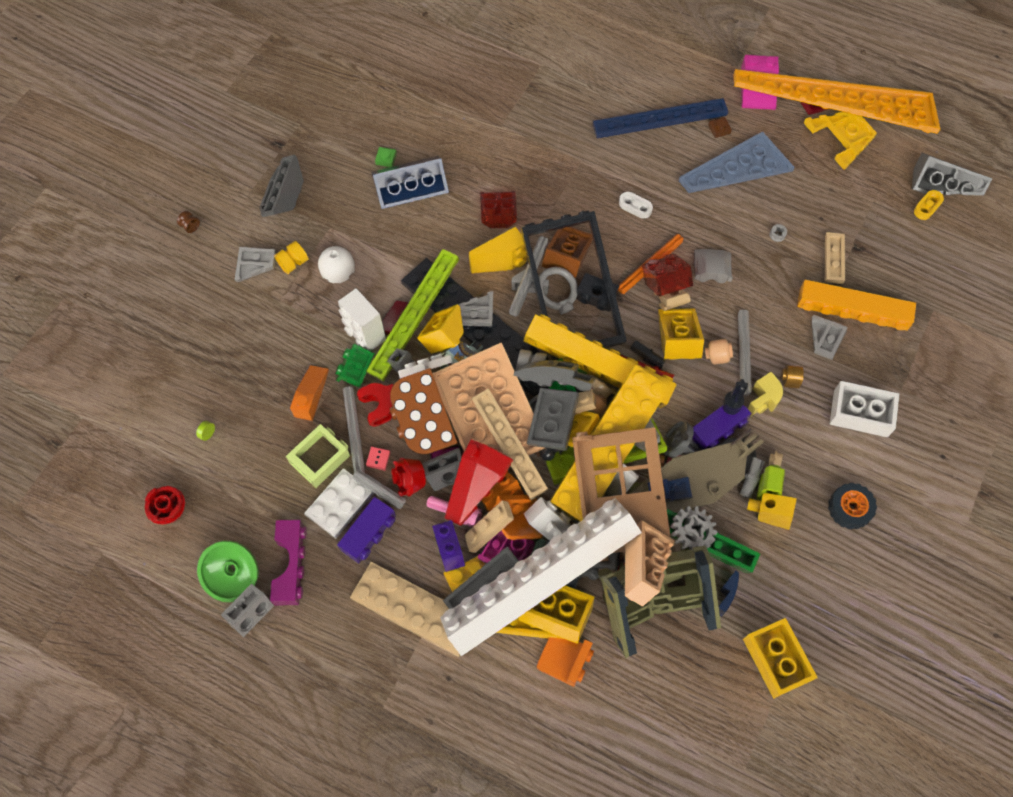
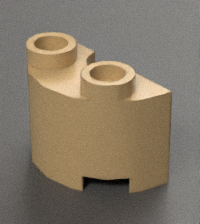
(674, 299)

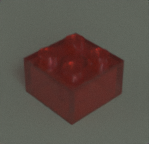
(667, 274)

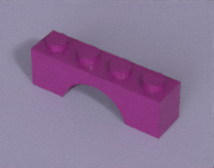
(287, 588)

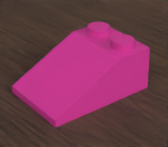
(755, 99)

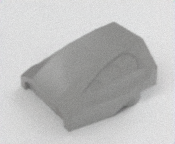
(712, 265)

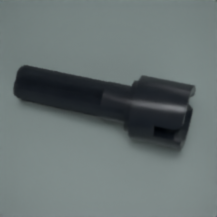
(734, 399)

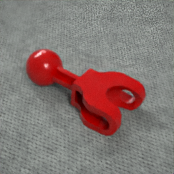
(381, 394)

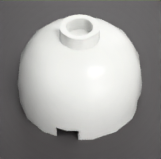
(336, 264)

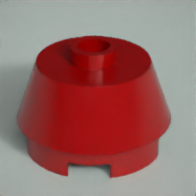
(408, 476)
(164, 505)

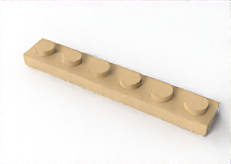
(510, 444)

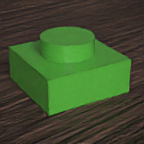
(385, 157)

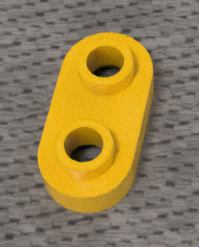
(928, 204)

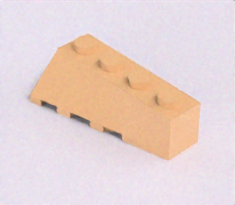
(645, 563)

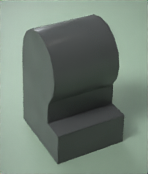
(405, 359)

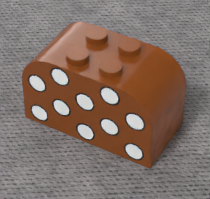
(421, 413)

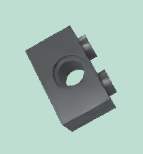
(443, 469)

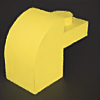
(769, 393)

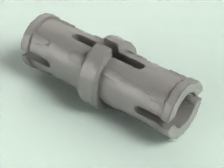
(752, 478)

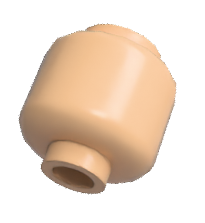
(719, 351)

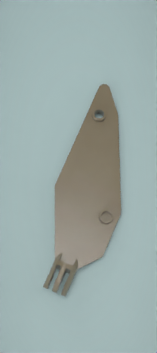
(710, 471)

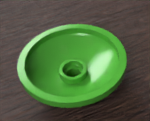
(216, 573)

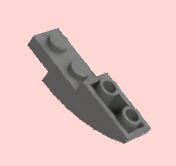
(549, 371)

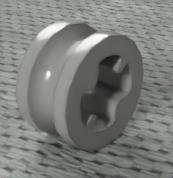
(780, 228)

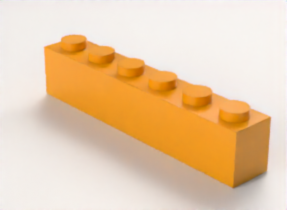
(856, 305)

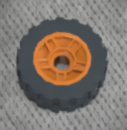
(856, 495)

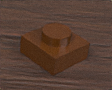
(719, 127)

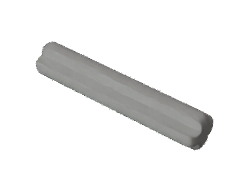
(379, 489)

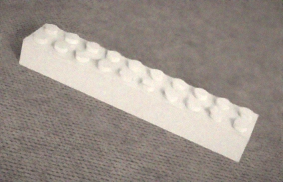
(539, 576)

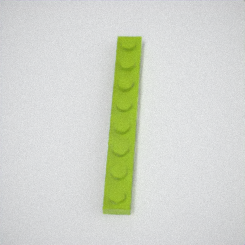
(413, 313)

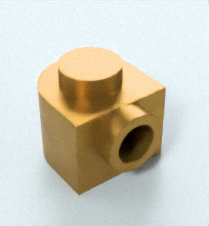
(792, 376)

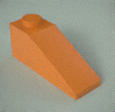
(309, 393)

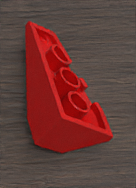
(477, 473)

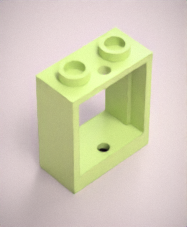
(329, 467)

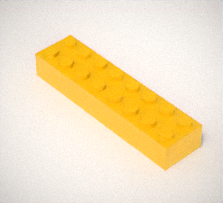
(589, 355)
(627, 412)

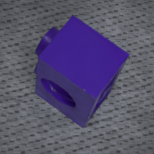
(448, 546)

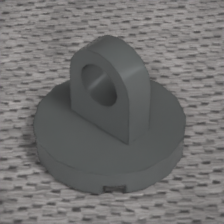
(680, 440)

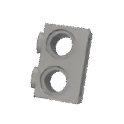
(247, 610)

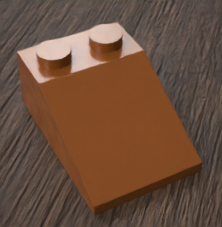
(567, 250)

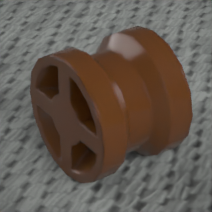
(187, 221)

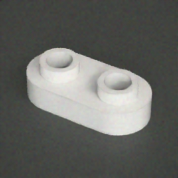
(636, 205)

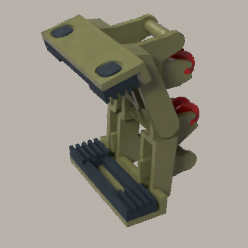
(698, 592)

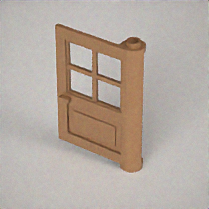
(642, 506)

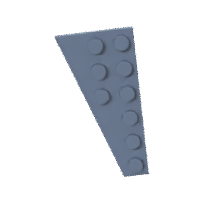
(742, 163)

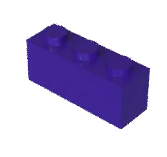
(718, 426)
(367, 530)

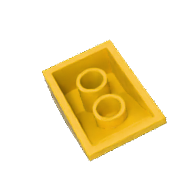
(499, 254)
(680, 334)

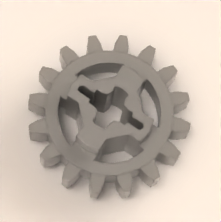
(694, 526)

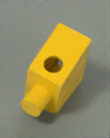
(774, 509)

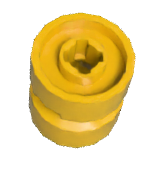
(291, 257)

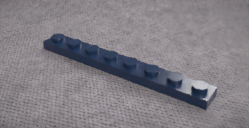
(660, 118)

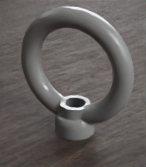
(565, 305)

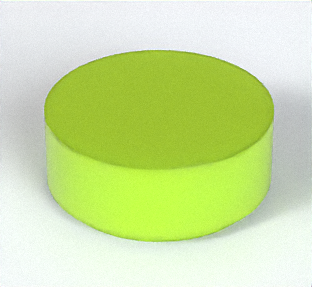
(205, 430)

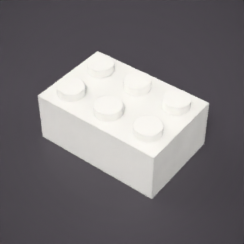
(361, 320)
(864, 409)

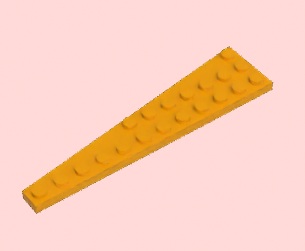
(886, 104)

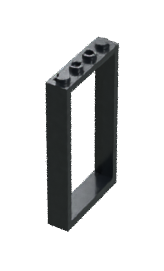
(564, 222)

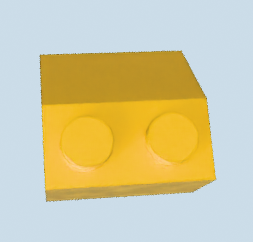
(442, 330)

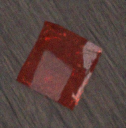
(498, 209)

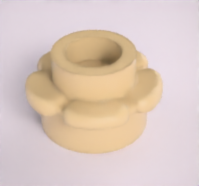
(775, 459)

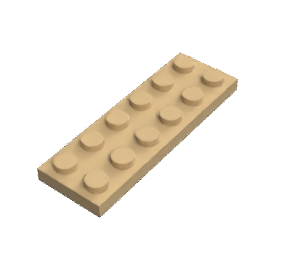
(403, 604)

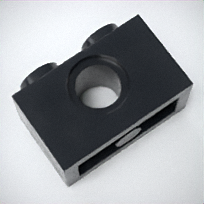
(592, 284)

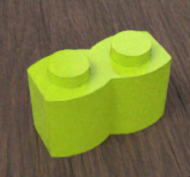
(771, 481)

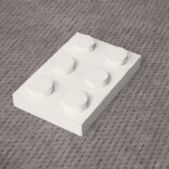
(338, 503)

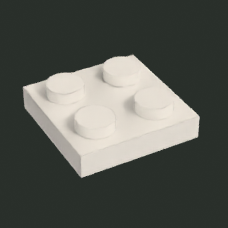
(424, 364)

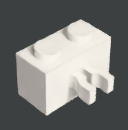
(547, 519)

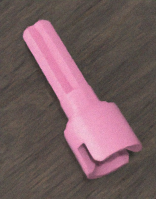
(441, 505)

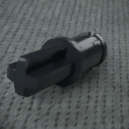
(647, 354)

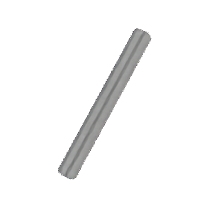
(527, 278)
(744, 349)
(353, 429)

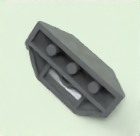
(283, 188)

